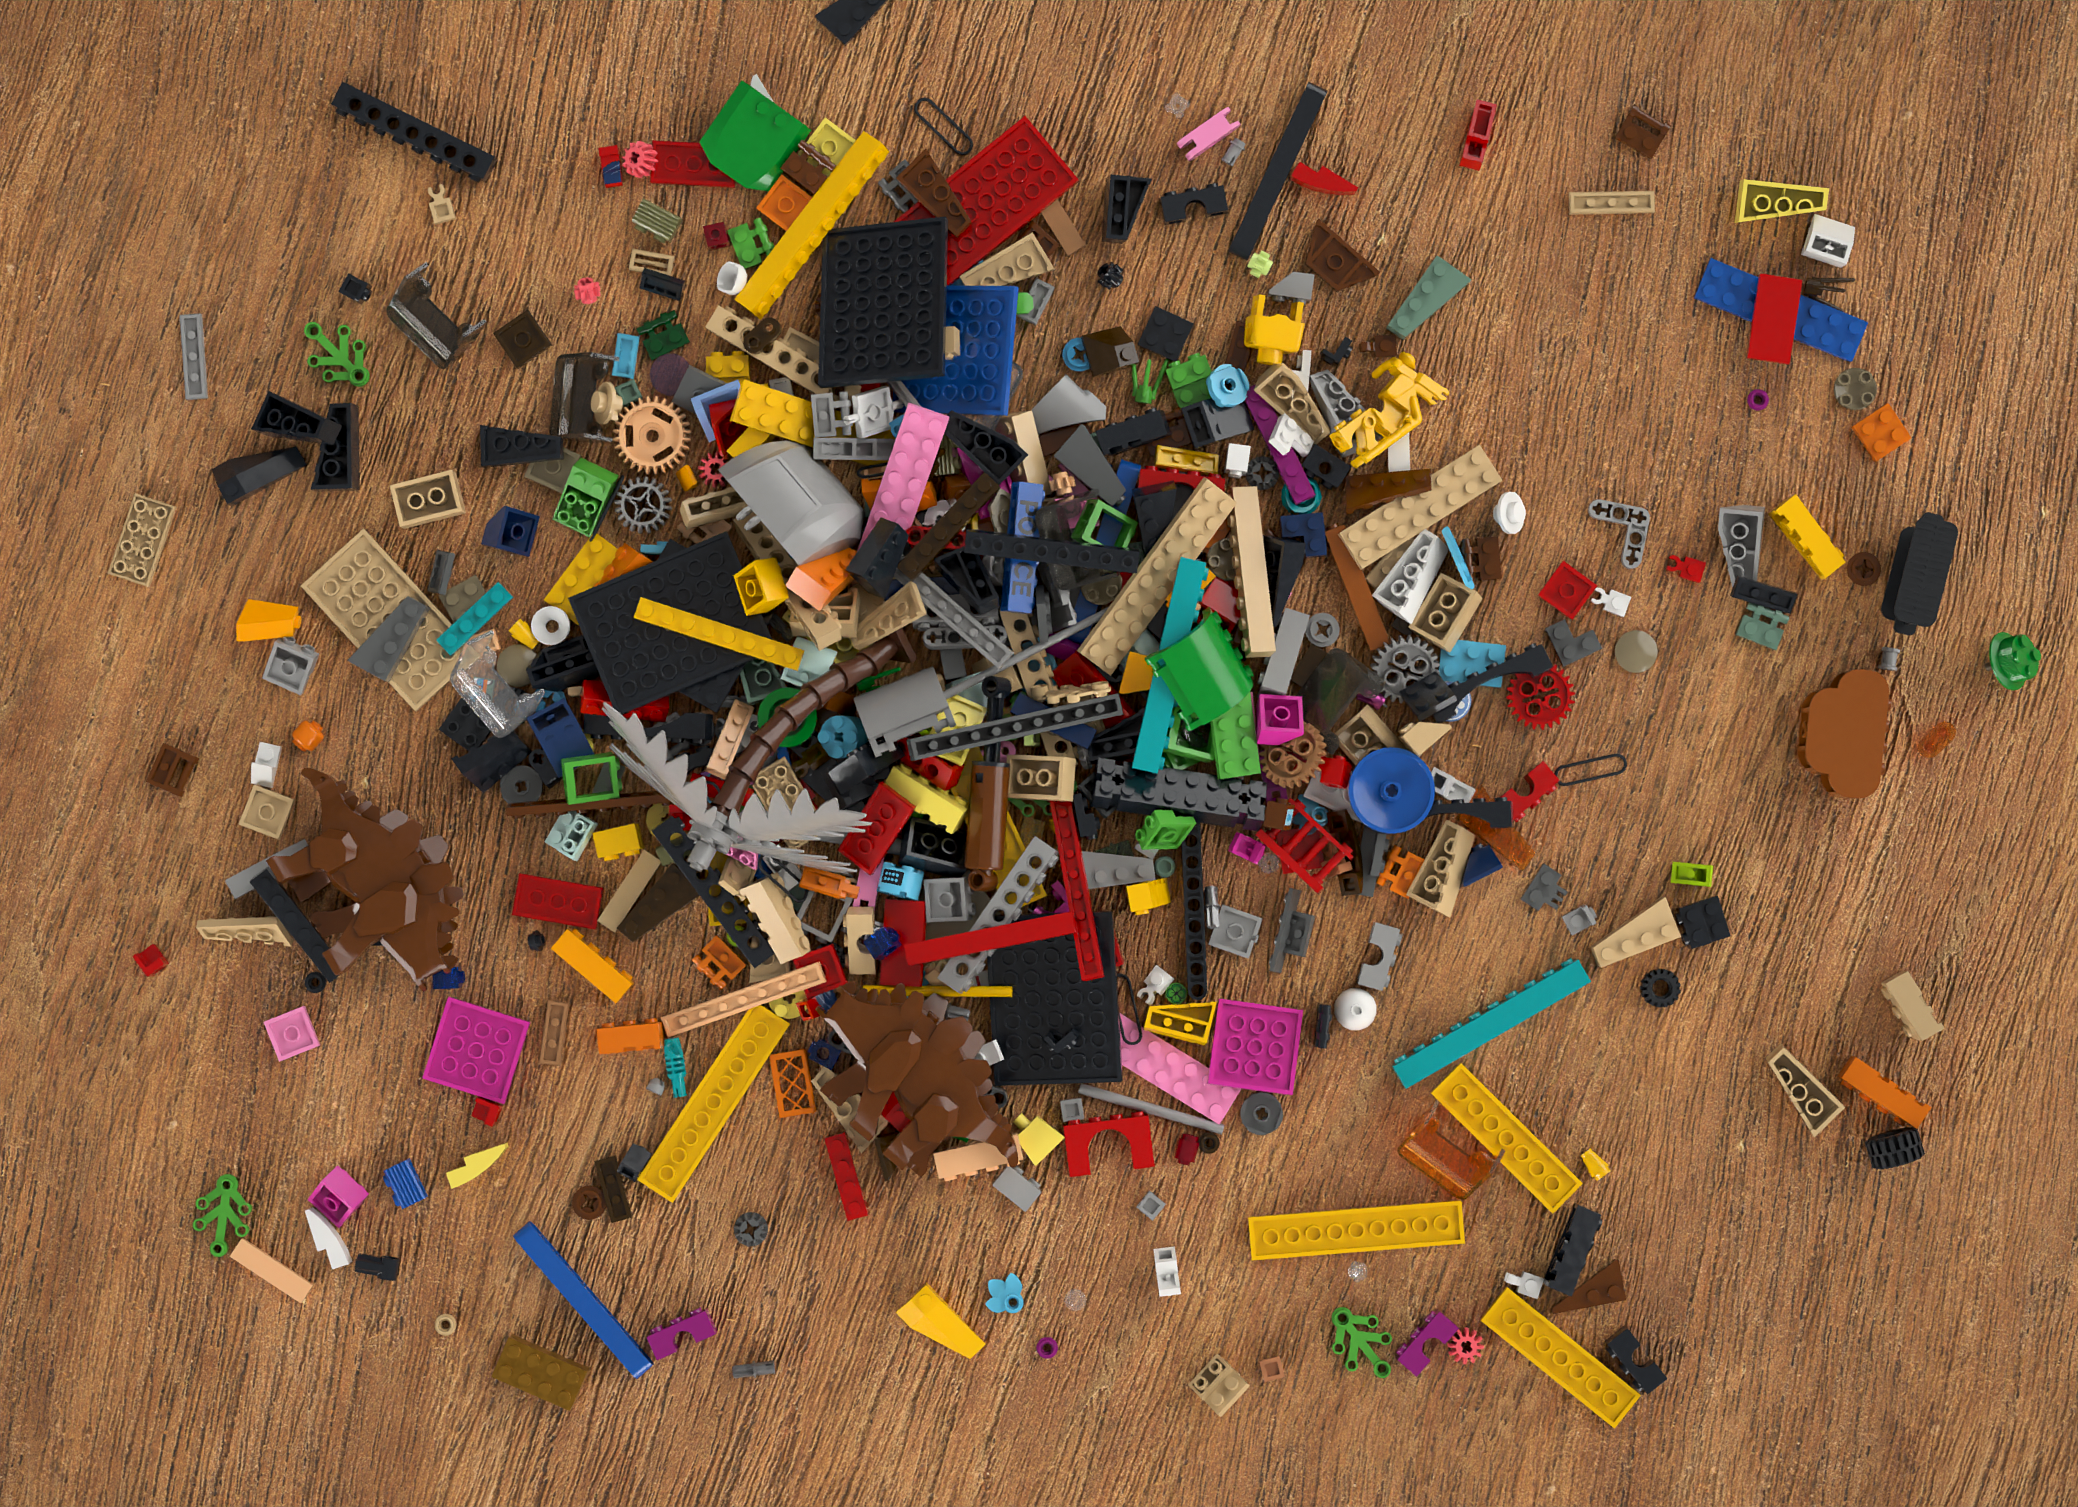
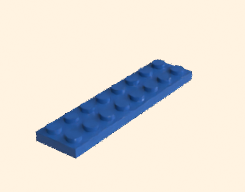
(1815, 323)

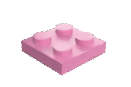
(292, 1033)

